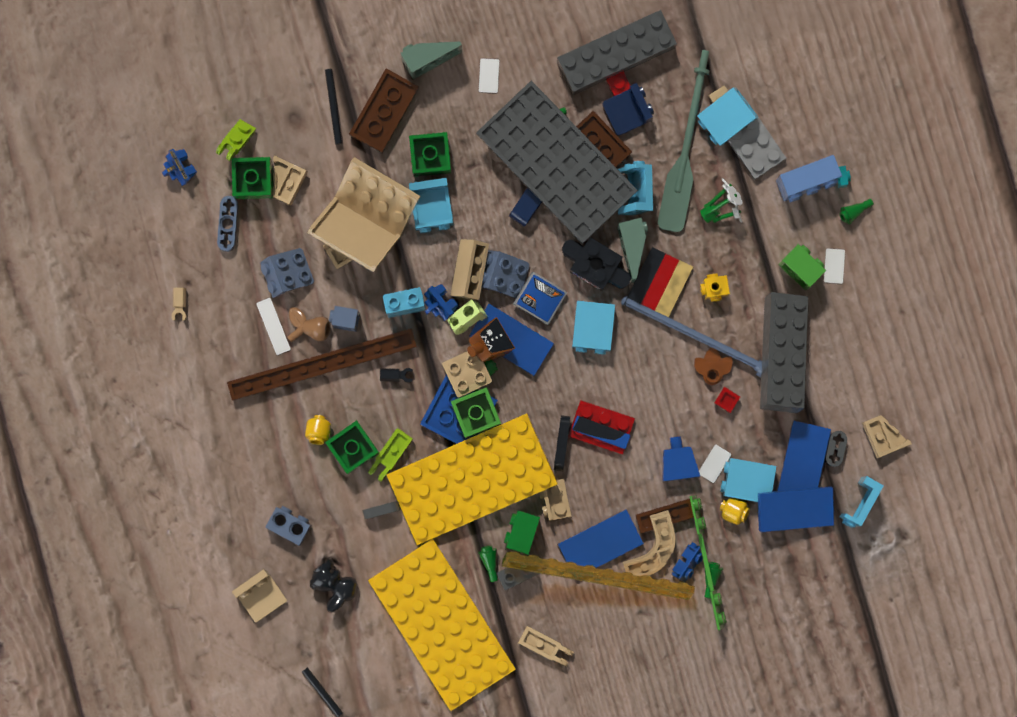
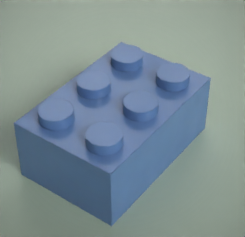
(809, 179)

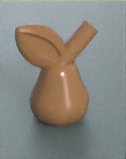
(316, 328)

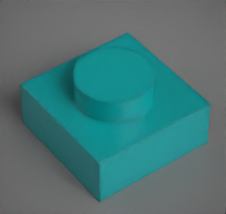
(843, 181)

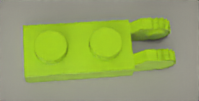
(236, 139)
(391, 452)

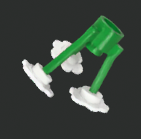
(711, 211)

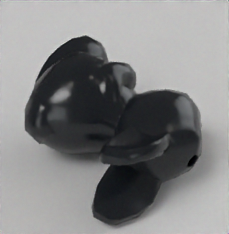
(327, 578)

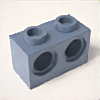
(344, 318)
(287, 529)

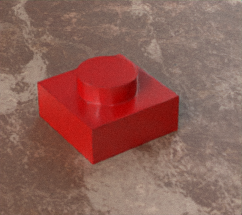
(618, 83)
(727, 400)

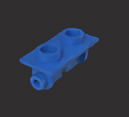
(685, 570)

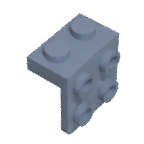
(286, 272)
(504, 273)

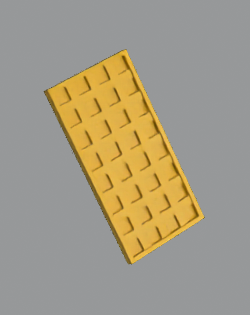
(472, 479)
(441, 624)

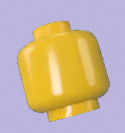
(318, 430)
(734, 510)

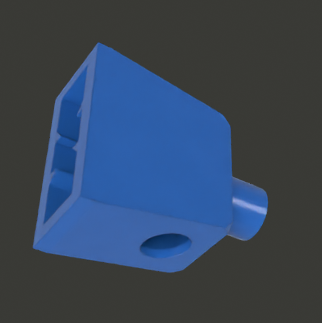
(678, 462)

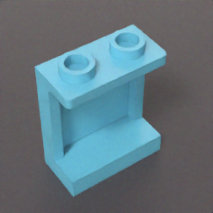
(727, 116)
(640, 177)
(433, 206)
(404, 302)
(593, 327)
(747, 479)
(874, 489)

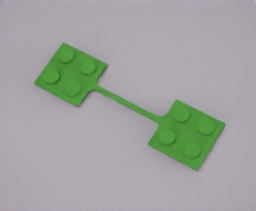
(715, 597)

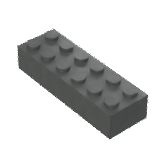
(616, 52)
(784, 352)

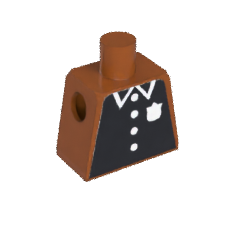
(490, 342)

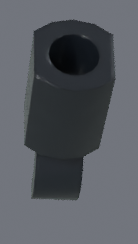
(394, 375)

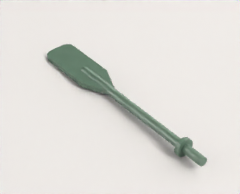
(680, 177)

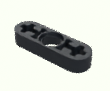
(561, 443)

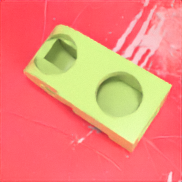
(466, 316)

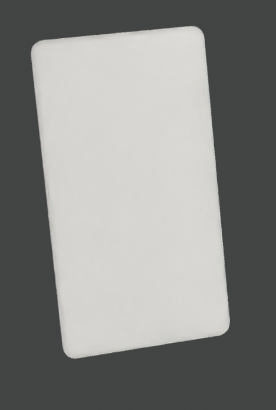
(489, 75)
(834, 266)
(714, 463)

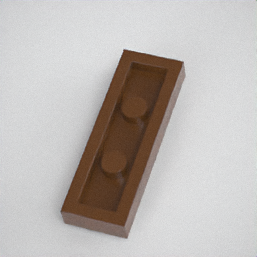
(678, 512)

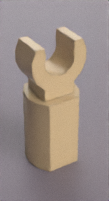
(179, 303)

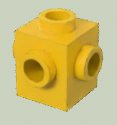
(720, 282)

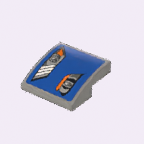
(540, 298)

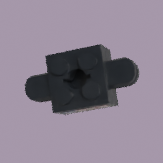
(596, 264)

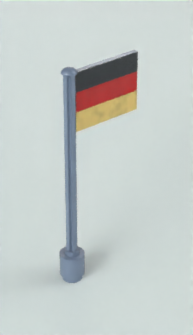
(657, 292)

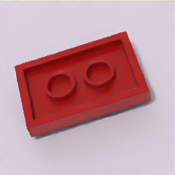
(605, 417)

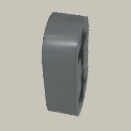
(840, 450)
(381, 510)

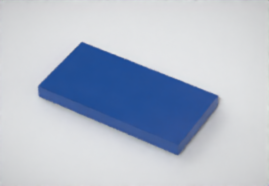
(529, 345)
(804, 457)
(795, 509)
(602, 541)

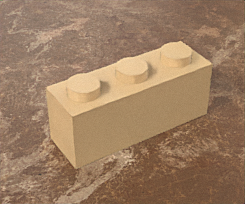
(469, 269)

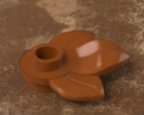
(713, 363)

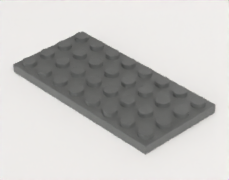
(556, 162)

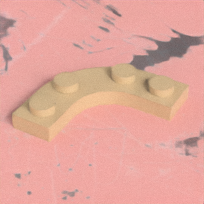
(661, 550)

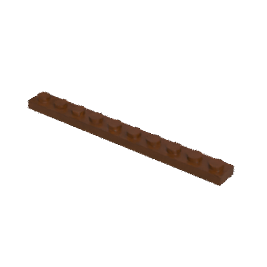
(321, 364)

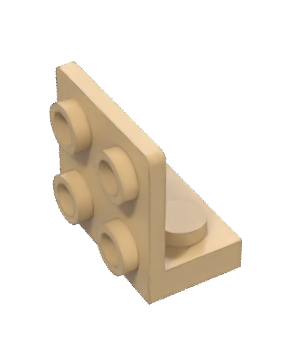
(466, 373)
(260, 595)

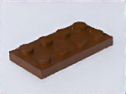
(384, 110)

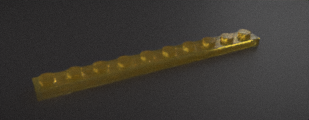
(591, 574)

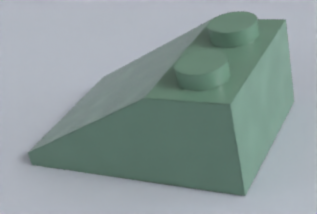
(427, 56)
(632, 239)

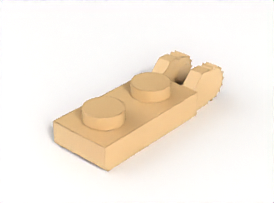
(543, 645)

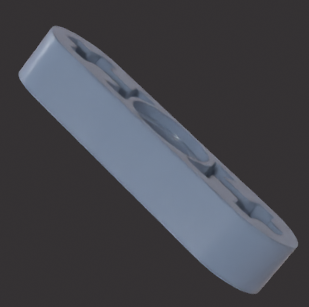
(232, 238)

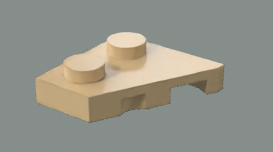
(286, 180)
(883, 436)

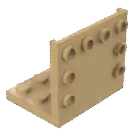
(365, 215)

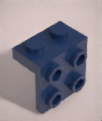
(628, 110)

